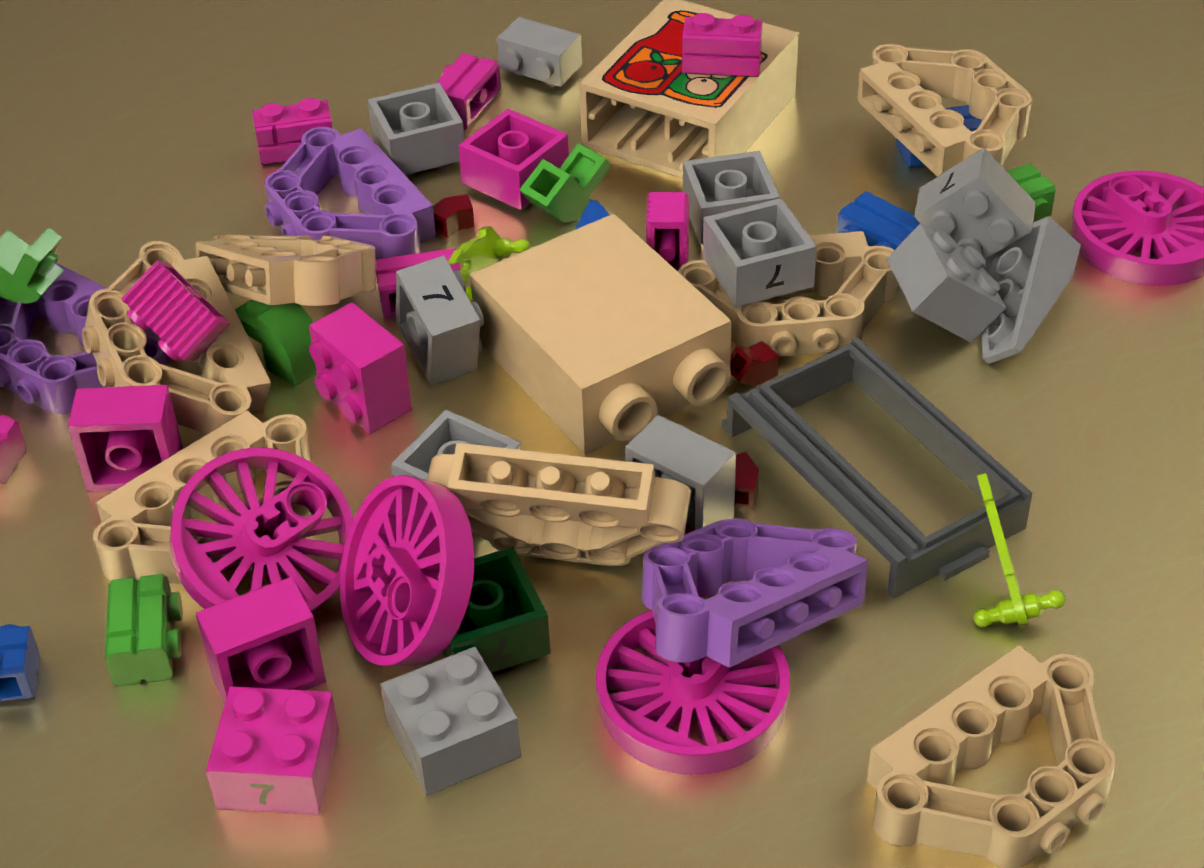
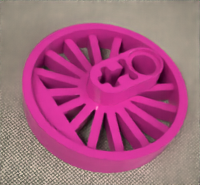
(1142, 211)
(274, 517)
(389, 575)
(665, 691)

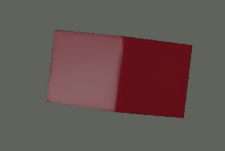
(453, 215)
(754, 364)
(746, 481)

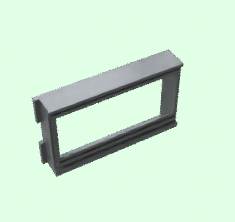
(896, 538)

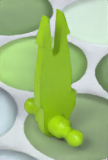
(485, 251)
(1018, 607)

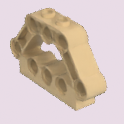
(906, 97)
(291, 267)
(845, 269)
(231, 369)
(563, 503)
(139, 514)
(920, 761)

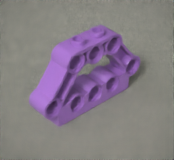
(393, 209)
(25, 362)
(790, 587)

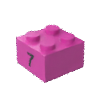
(506, 154)
(360, 367)
(122, 433)
(262, 640)
(273, 750)

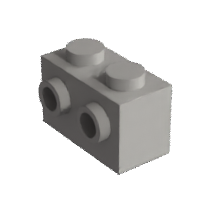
(539, 51)

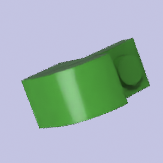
(566, 189)
(28, 269)
(283, 337)

